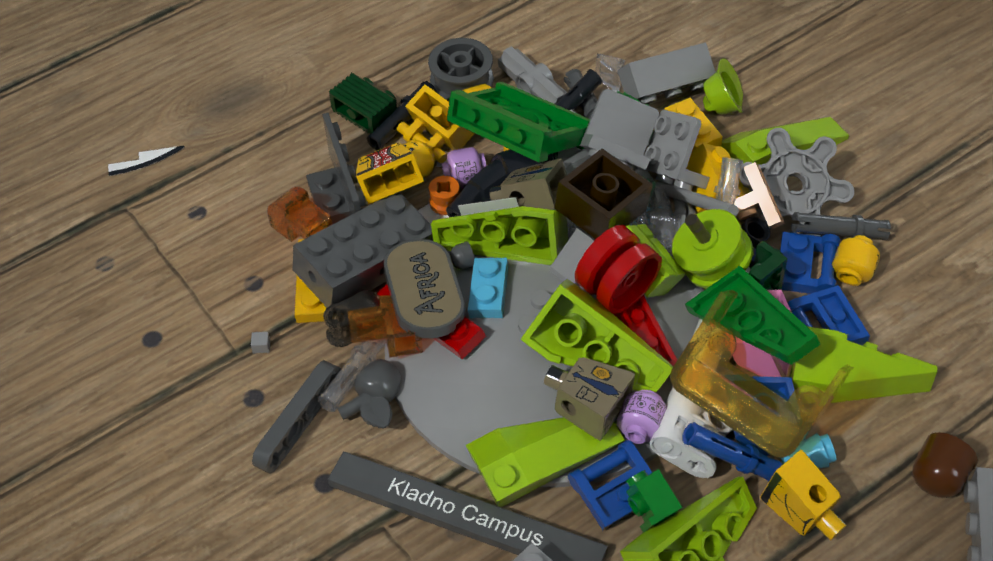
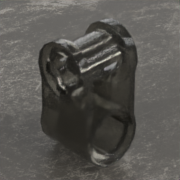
(336, 326)

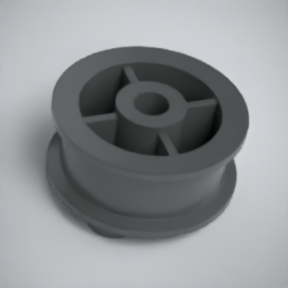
(460, 65)

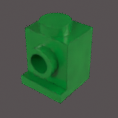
(651, 498)

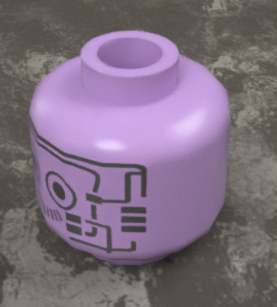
(463, 164)
(641, 416)

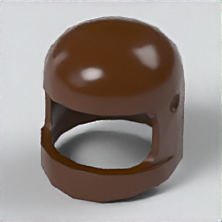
(943, 465)

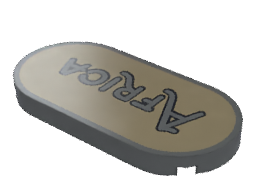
(424, 288)

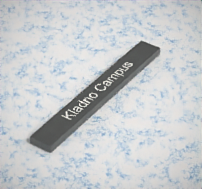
(458, 511)

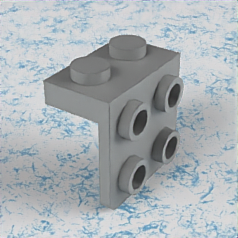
(621, 128)
(671, 150)

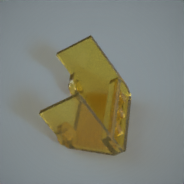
(738, 399)

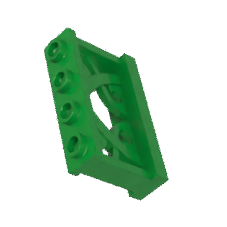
(517, 120)

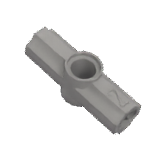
(529, 76)

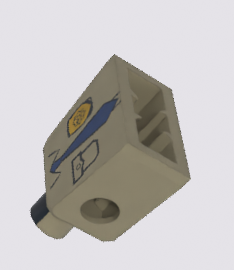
(532, 185)
(590, 394)

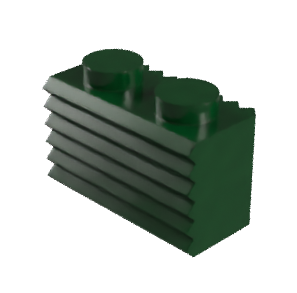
(362, 102)

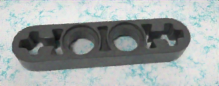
(294, 419)

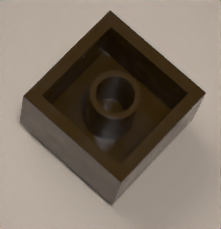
(602, 194)

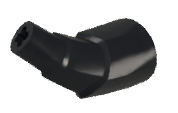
(492, 175)

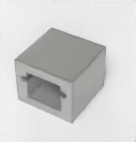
(260, 342)

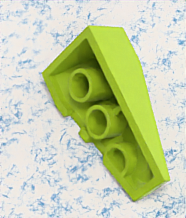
(753, 147)
(508, 233)
(579, 327)
(872, 373)
(534, 453)
(699, 530)

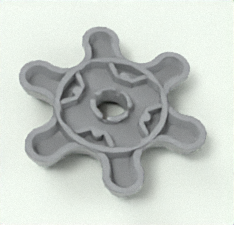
(806, 165)

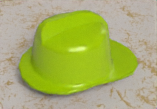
(723, 90)

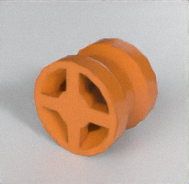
(442, 193)

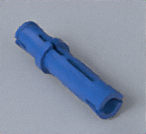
(745, 458)

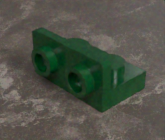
(769, 267)

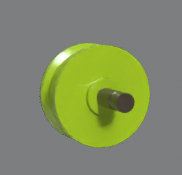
(711, 246)

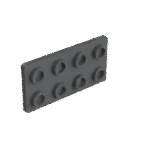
(334, 188)

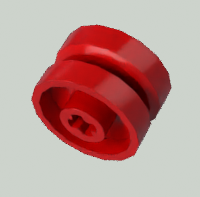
(618, 269)

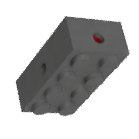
(353, 250)

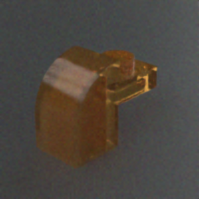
(296, 215)
(381, 323)

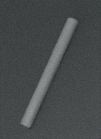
(696, 199)

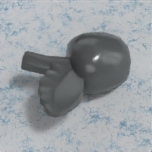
(376, 388)

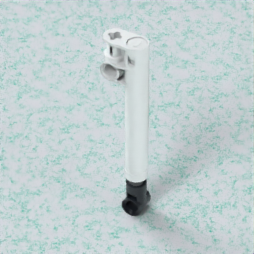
(681, 411)

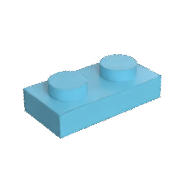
(488, 288)

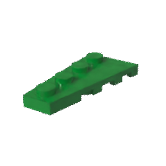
(757, 317)

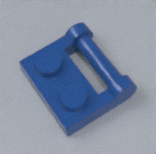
(799, 251)
(832, 313)
(609, 501)

